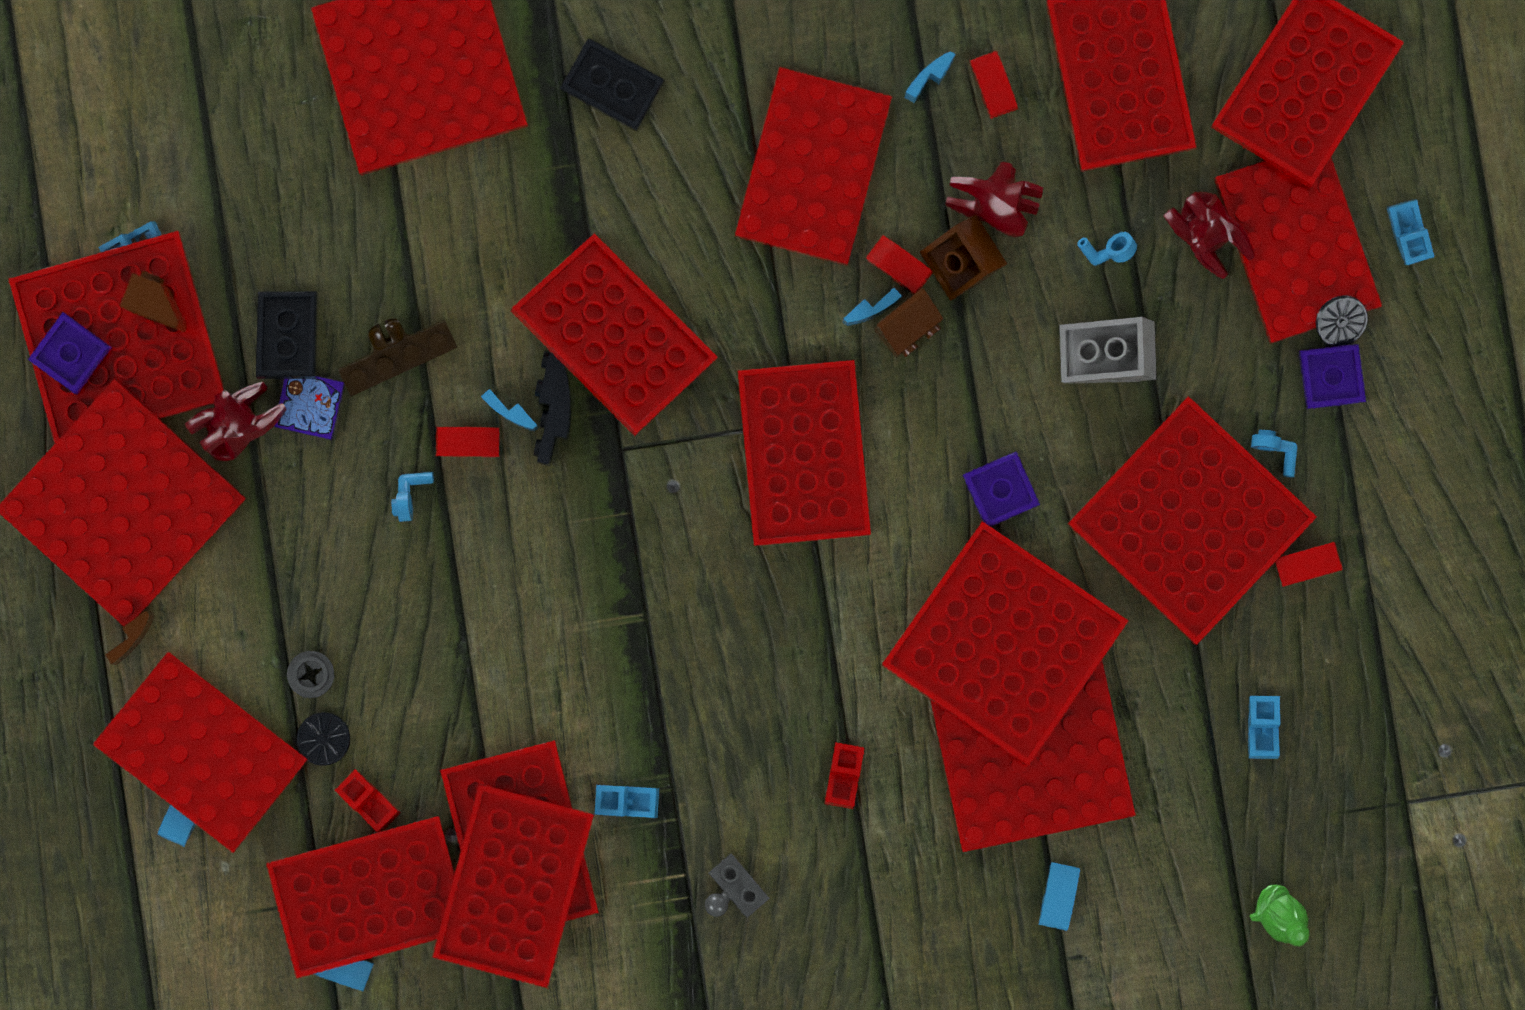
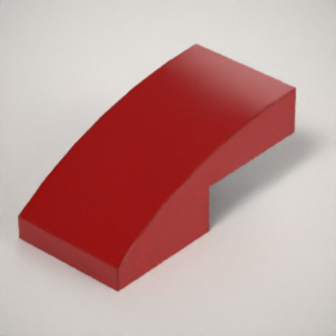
(993, 84)
(899, 265)
(467, 442)
(1308, 564)
(844, 775)
(367, 801)

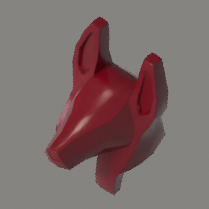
(997, 200)
(1207, 228)
(233, 423)

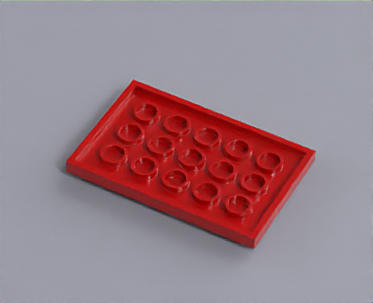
(1120, 80)
(1307, 86)
(813, 166)
(1300, 245)
(614, 334)
(804, 453)
(200, 752)
(528, 772)
(513, 885)
(363, 896)

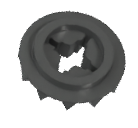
(298, 668)

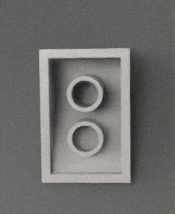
(1108, 351)

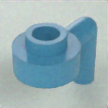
(1118, 248)
(1268, 441)
(402, 505)

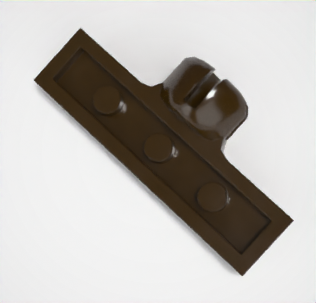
(395, 354)

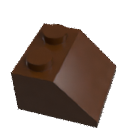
(963, 257)
(152, 300)
(909, 324)

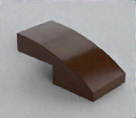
(135, 631)

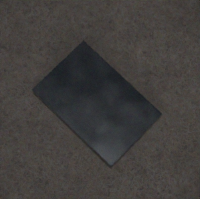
(612, 84)
(286, 335)

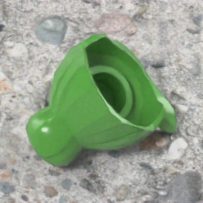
(1282, 915)

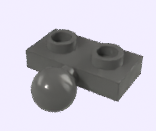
(736, 887)

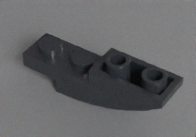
(555, 393)

